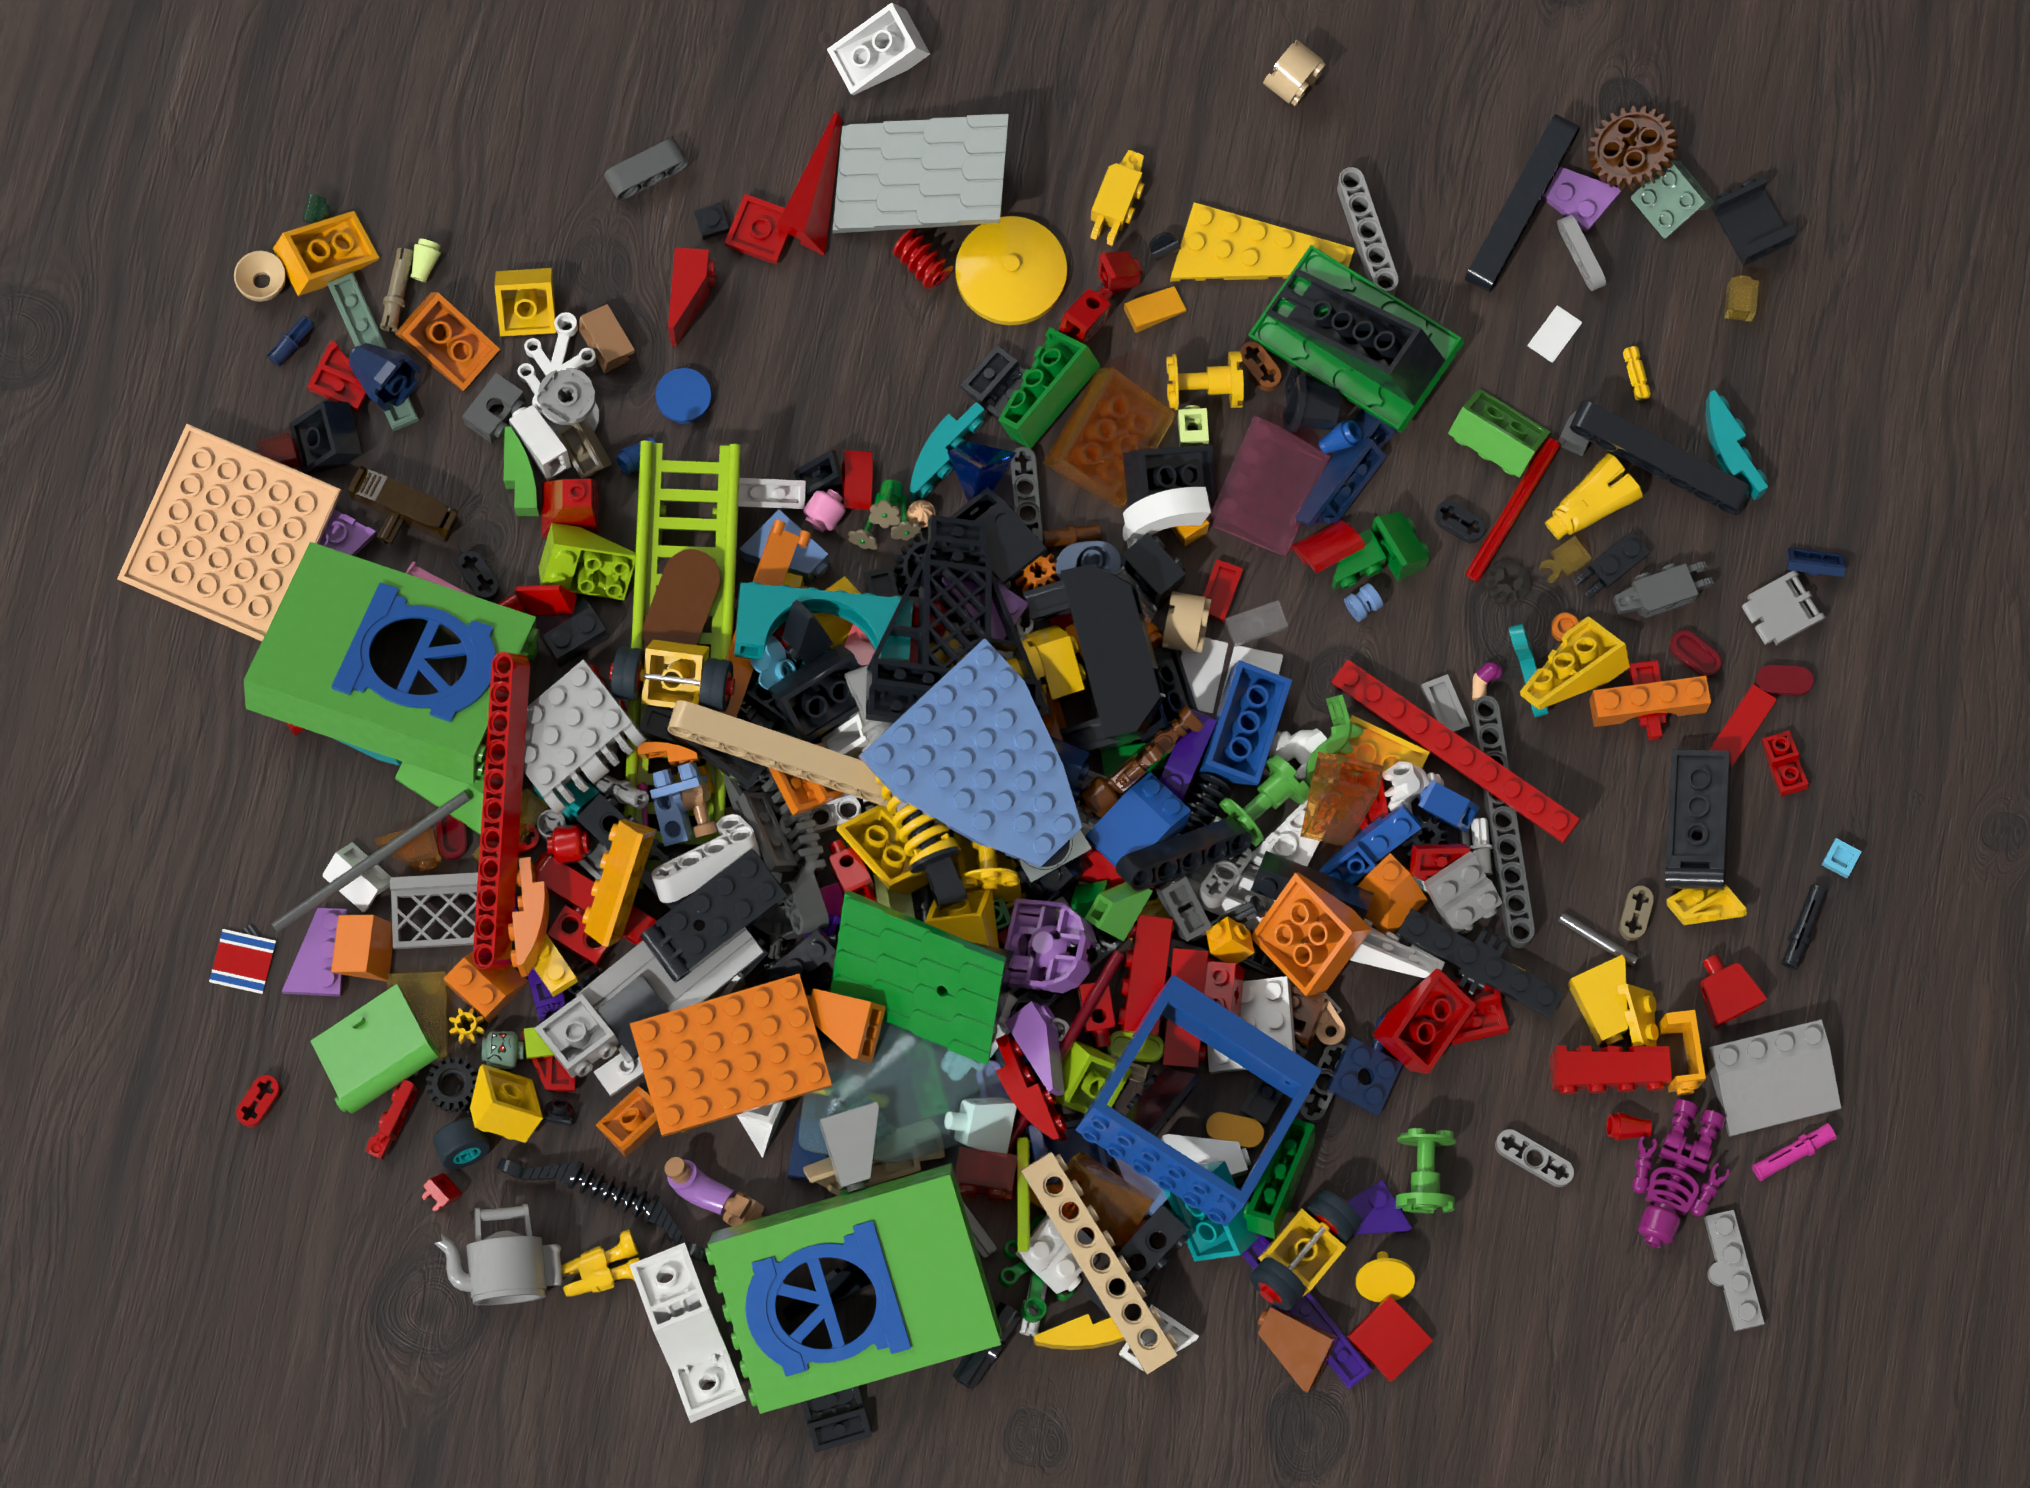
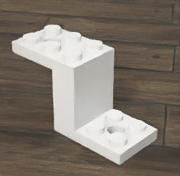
(687, 1332)

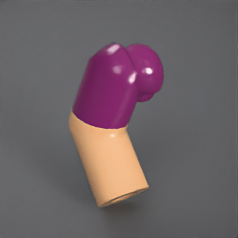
(1483, 676)

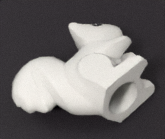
(1297, 746)
(1407, 783)

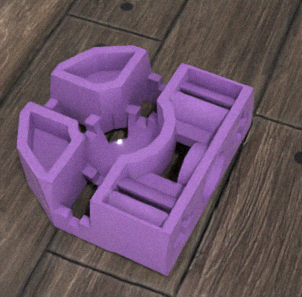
(1045, 951)

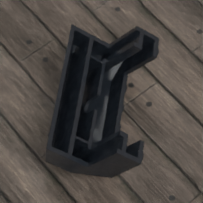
(1114, 652)

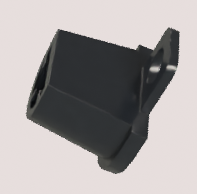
(1309, 404)

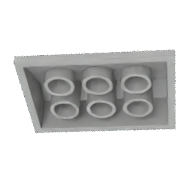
(1774, 1078)

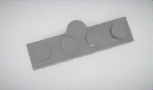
(1733, 1271)

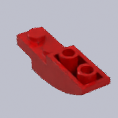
(1030, 1099)

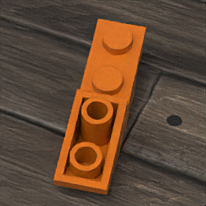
(531, 920)

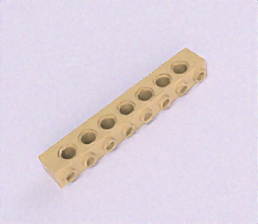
(1148, 1356)

